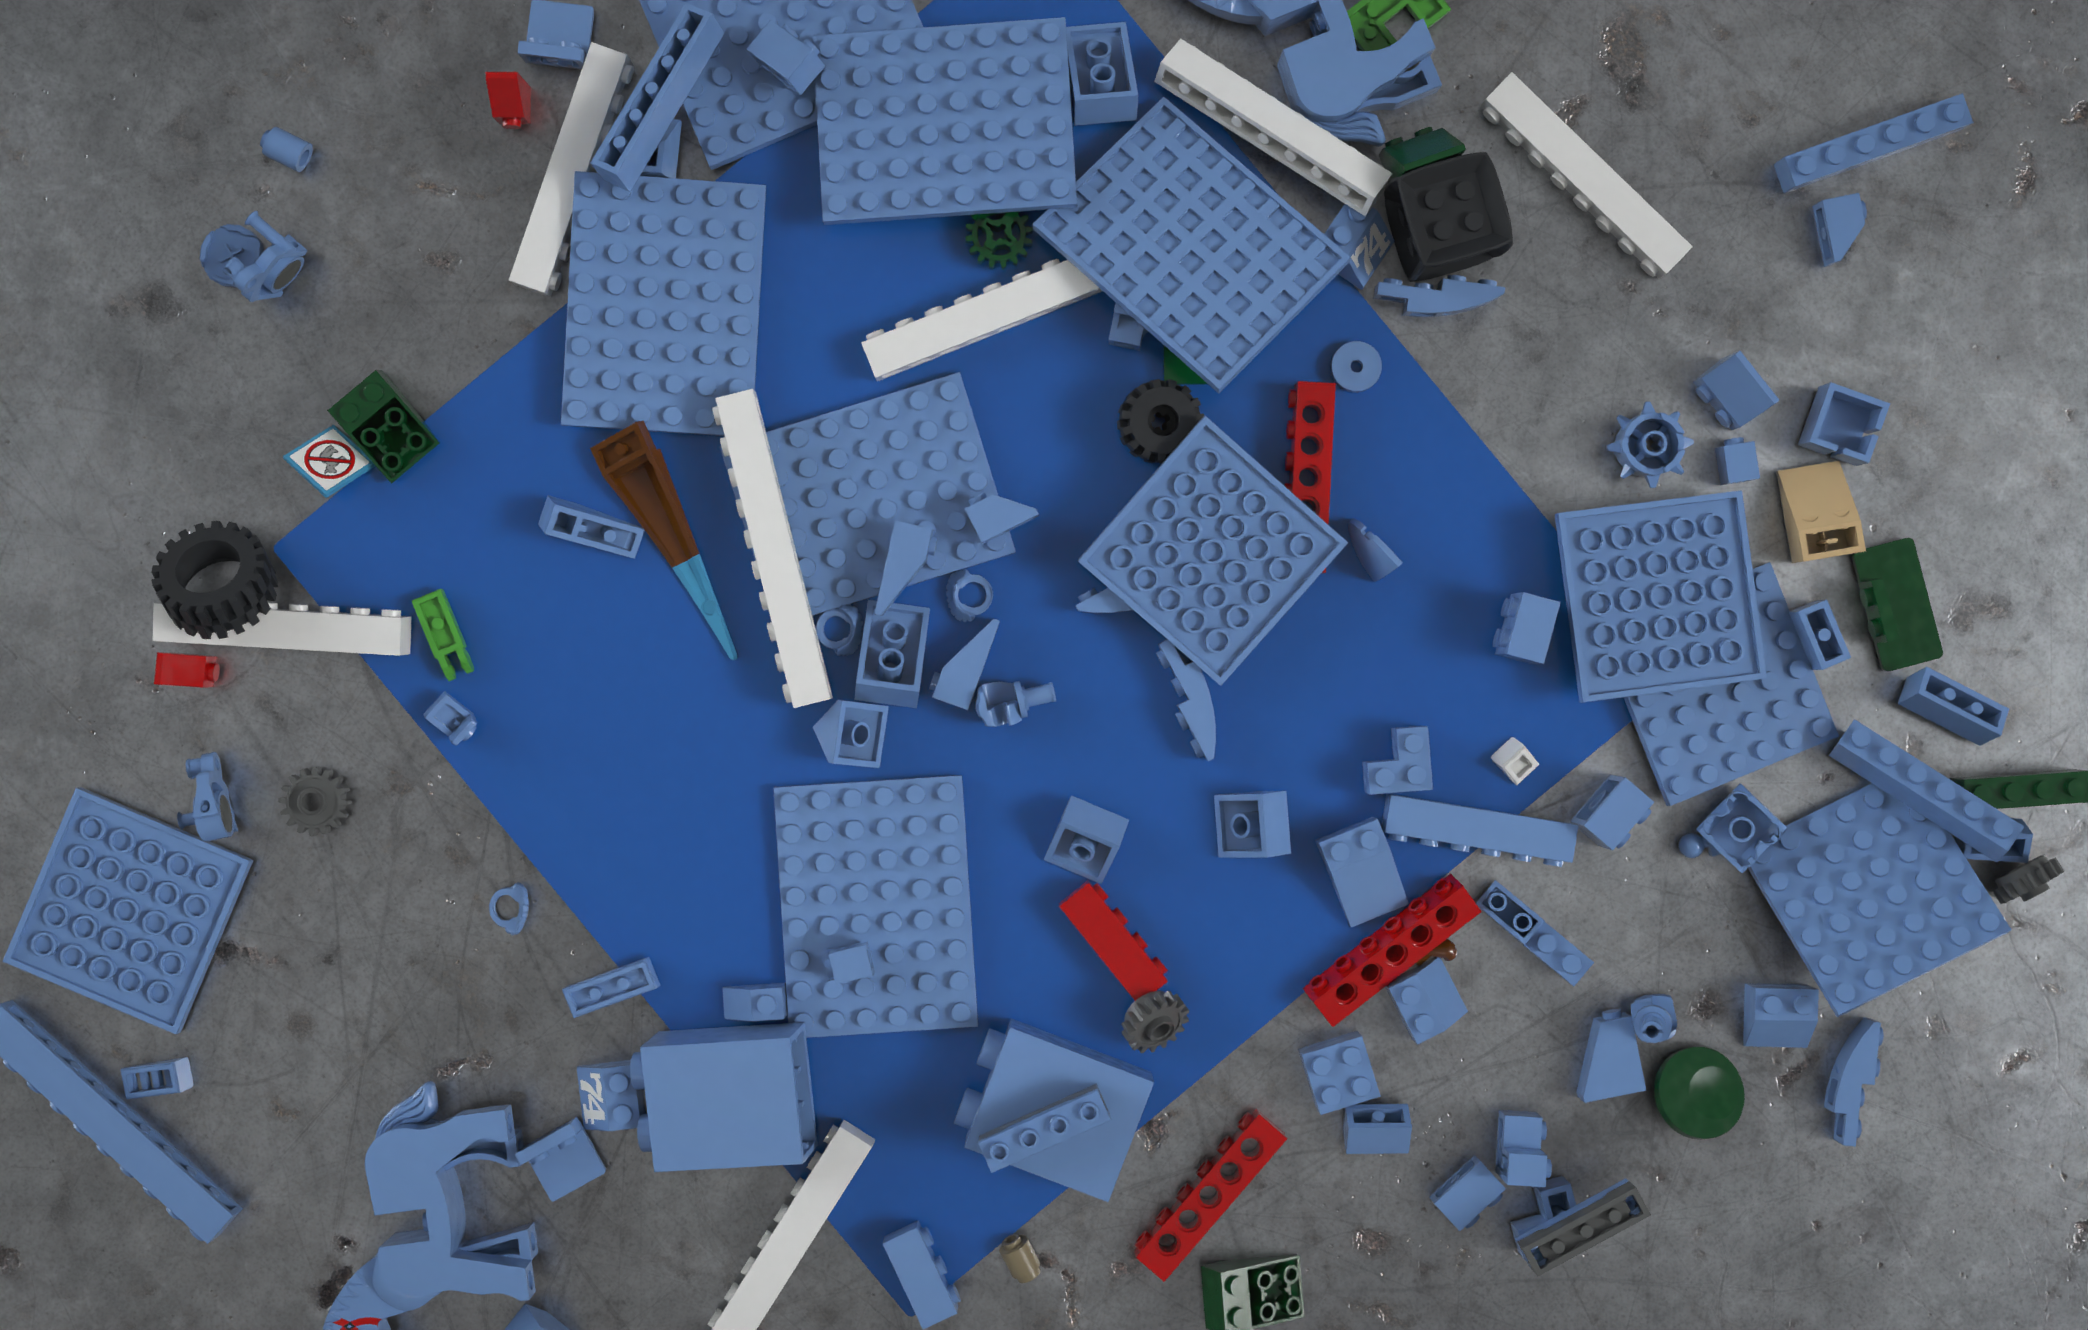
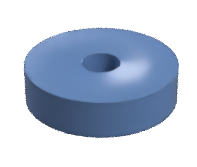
(1370, 366)

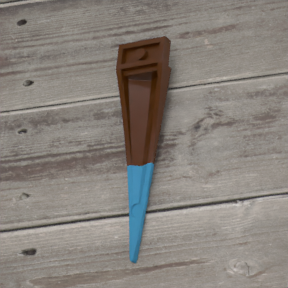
(645, 486)

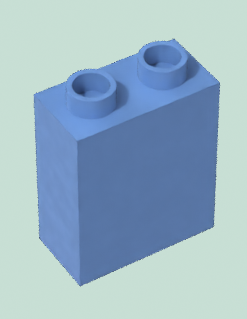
(1039, 1069)
(726, 1097)

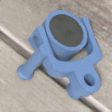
(273, 268)
(211, 805)

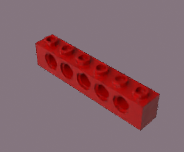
(1321, 398)
(1407, 949)
(1164, 1259)

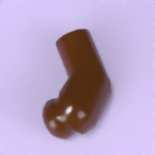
(1444, 950)

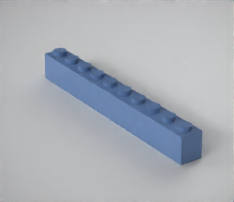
(113, 1125)

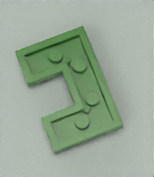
(1370, 15)

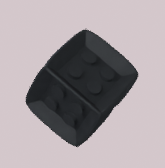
(1448, 216)

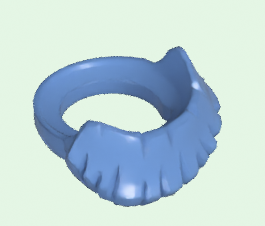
(959, 580)
(846, 645)
(520, 895)

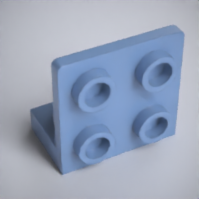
(557, 34)
(563, 1159)

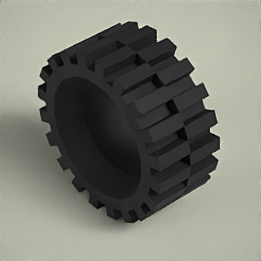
(223, 608)

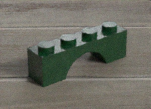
(2029, 789)

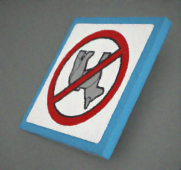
(329, 461)

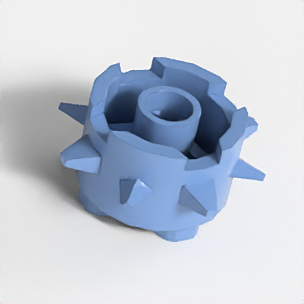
(1667, 444)

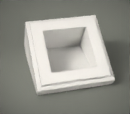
(1514, 760)

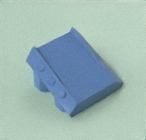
(1741, 828)

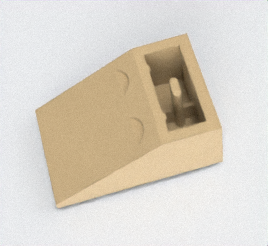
(1819, 512)

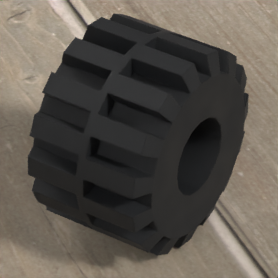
(1167, 401)

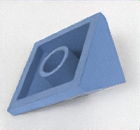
(853, 733)

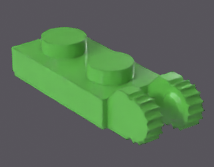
(442, 631)

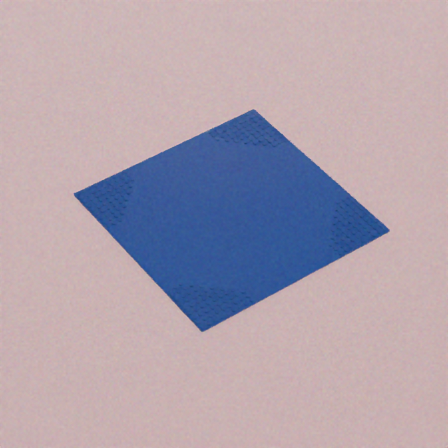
(651, 759)

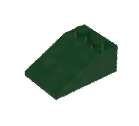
(1422, 150)

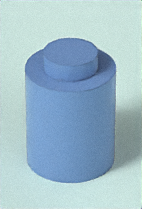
(286, 148)

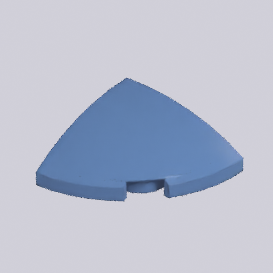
(1372, 551)

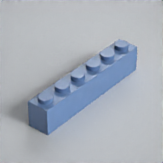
(657, 97)
(1873, 143)
(1926, 791)
(1480, 829)

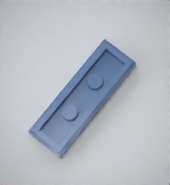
(611, 987)

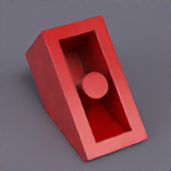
(509, 98)
(186, 670)

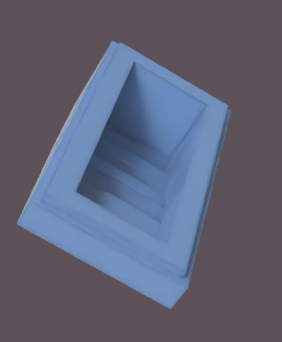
(176, 1072)

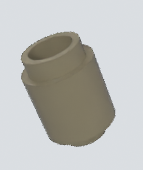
(1020, 1258)

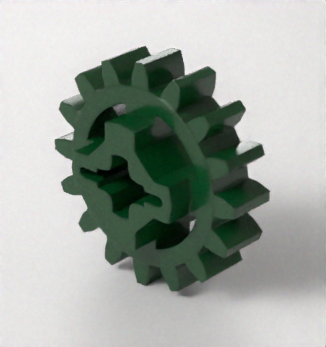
(990, 246)

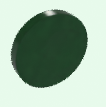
(1699, 1093)

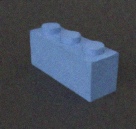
(1953, 706)
(921, 1274)

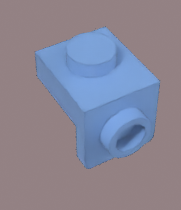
(451, 718)

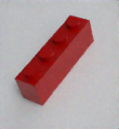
(1113, 941)

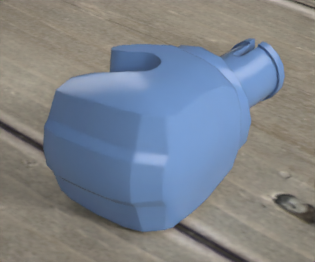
(1009, 702)
(1654, 1018)

